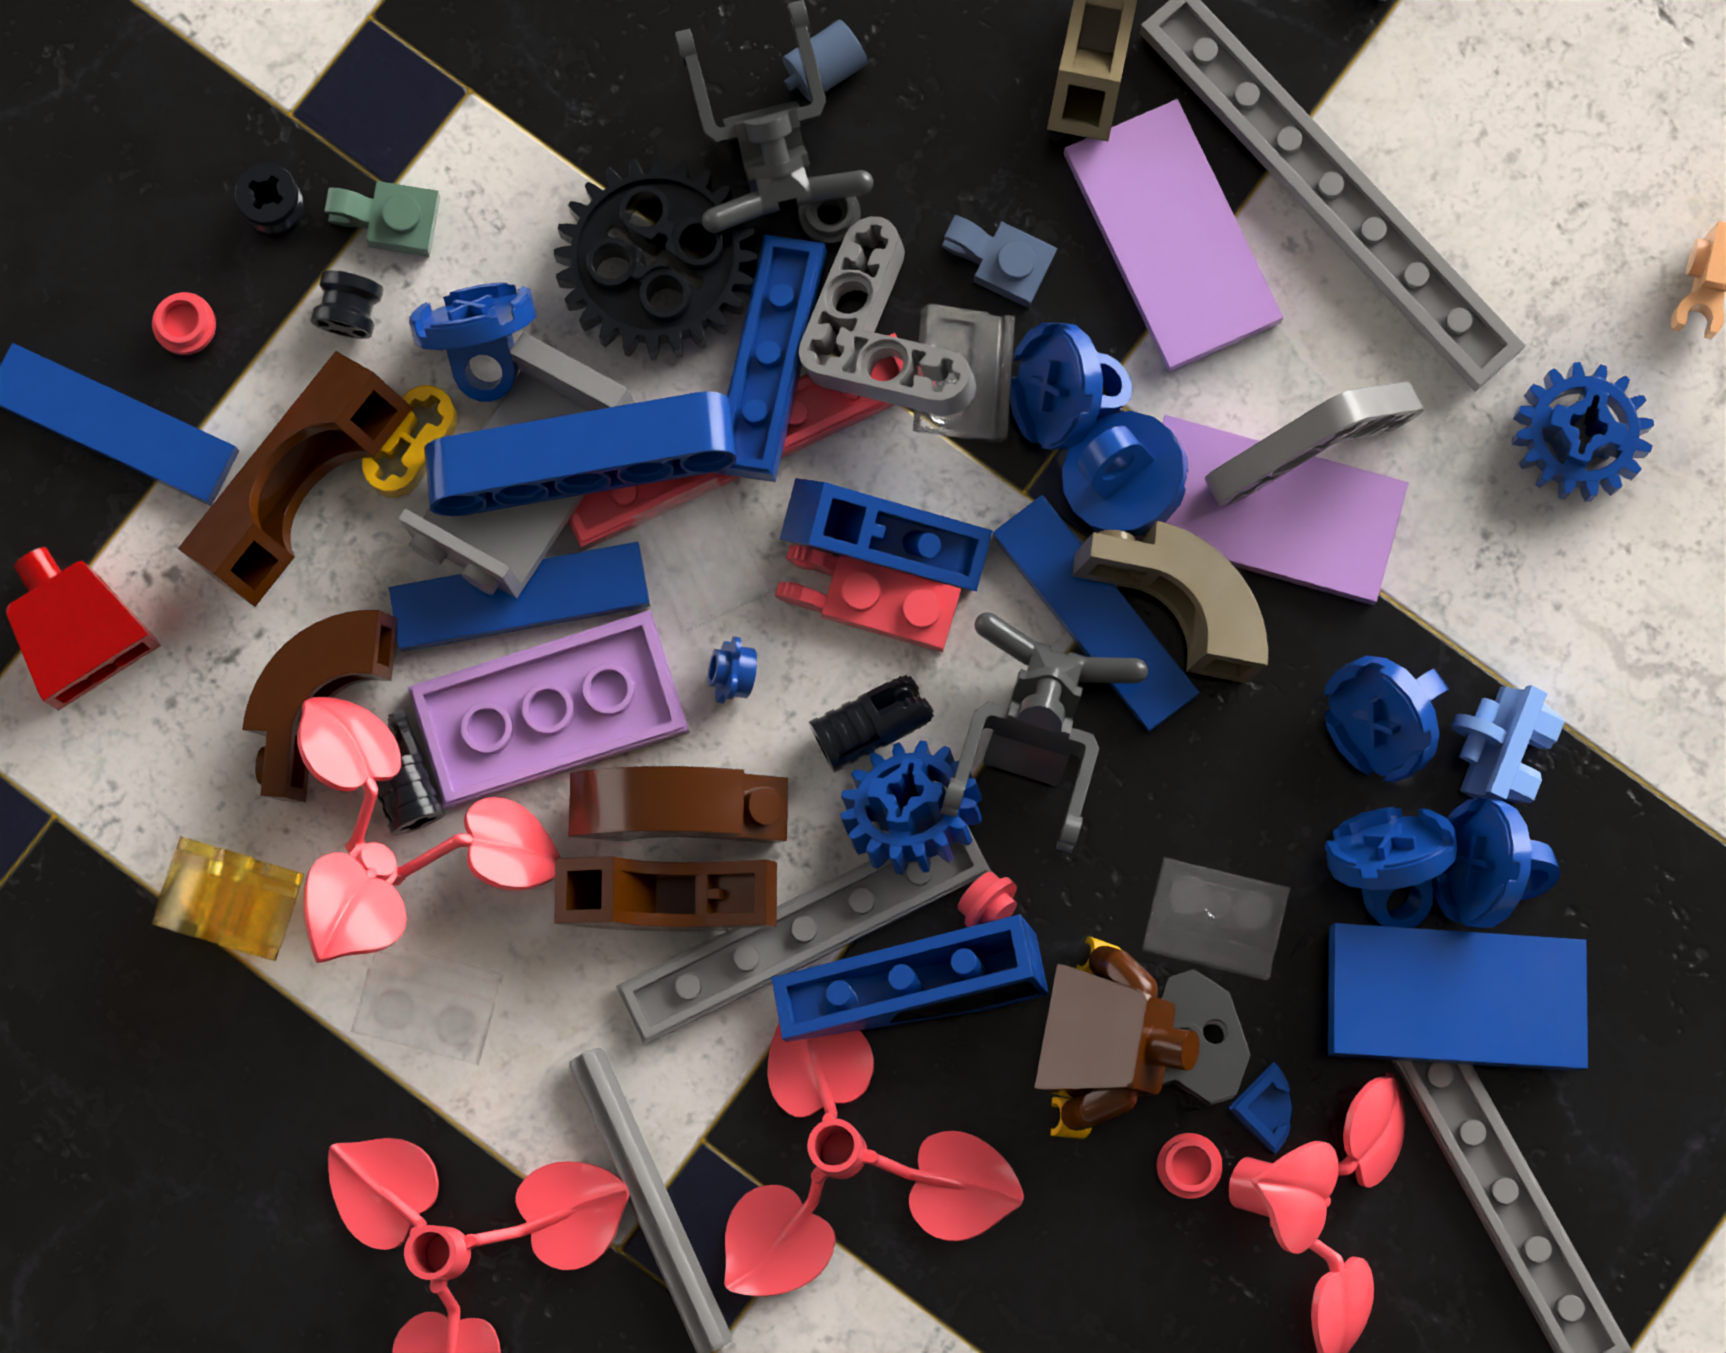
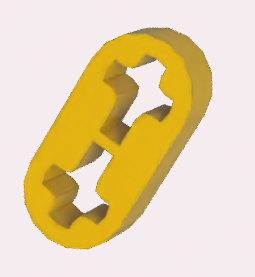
(414, 457)

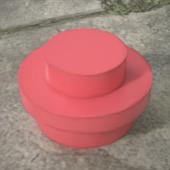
(184, 323)
(988, 900)
(1189, 1165)

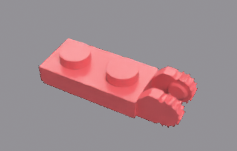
(875, 598)

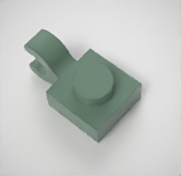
(396, 219)

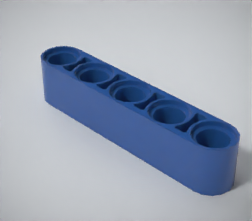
(580, 454)

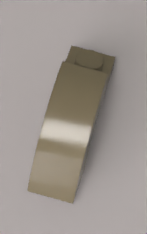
(1091, 67)
(1196, 584)

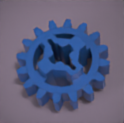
(1607, 435)
(908, 805)

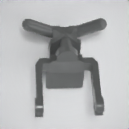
(771, 141)
(1036, 729)

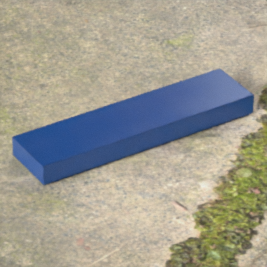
(768, 353)
(114, 425)
(558, 592)
(1093, 612)

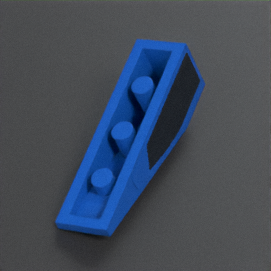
(914, 981)

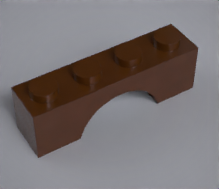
(248, 528)

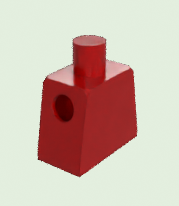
(72, 628)

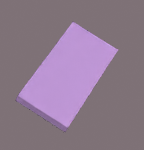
(1173, 236)
(1310, 527)
(548, 710)

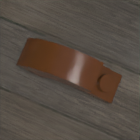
(312, 664)
(677, 803)
(665, 895)

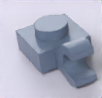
(1009, 262)

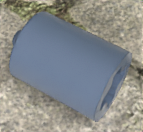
(836, 55)

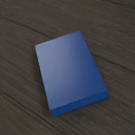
(1457, 997)

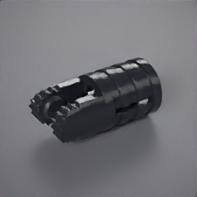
(871, 722)
(409, 797)

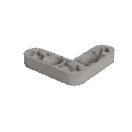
(863, 347)
(1343, 418)

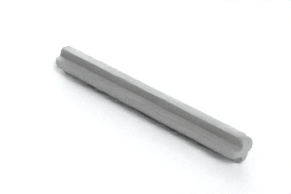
(650, 1201)

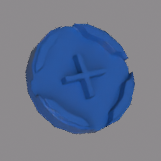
(475, 324)
(1062, 385)
(1125, 474)
(1384, 716)
(1390, 852)
(1492, 865)

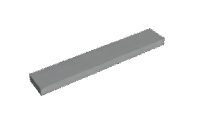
(805, 932)
(1512, 1207)

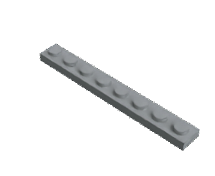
(1332, 190)

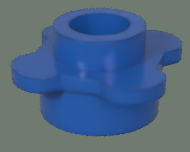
(732, 670)

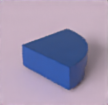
(1266, 1108)

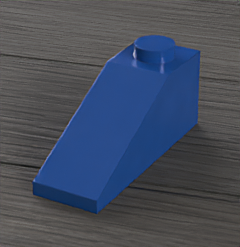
(885, 533)

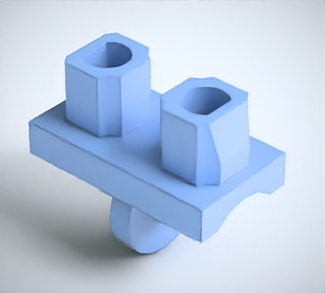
(1498, 742)

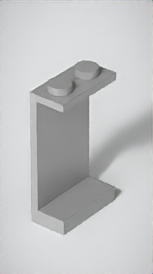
(509, 543)

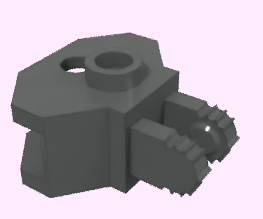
(1219, 1065)

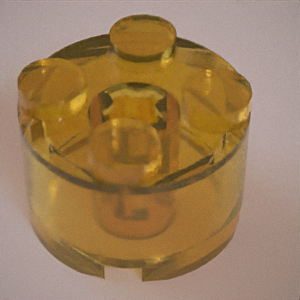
(227, 898)

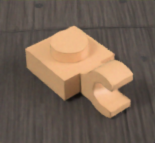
(1708, 267)

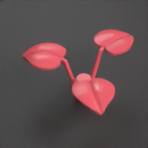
(351, 896)
(390, 1182)
(1296, 1200)
(777, 1240)

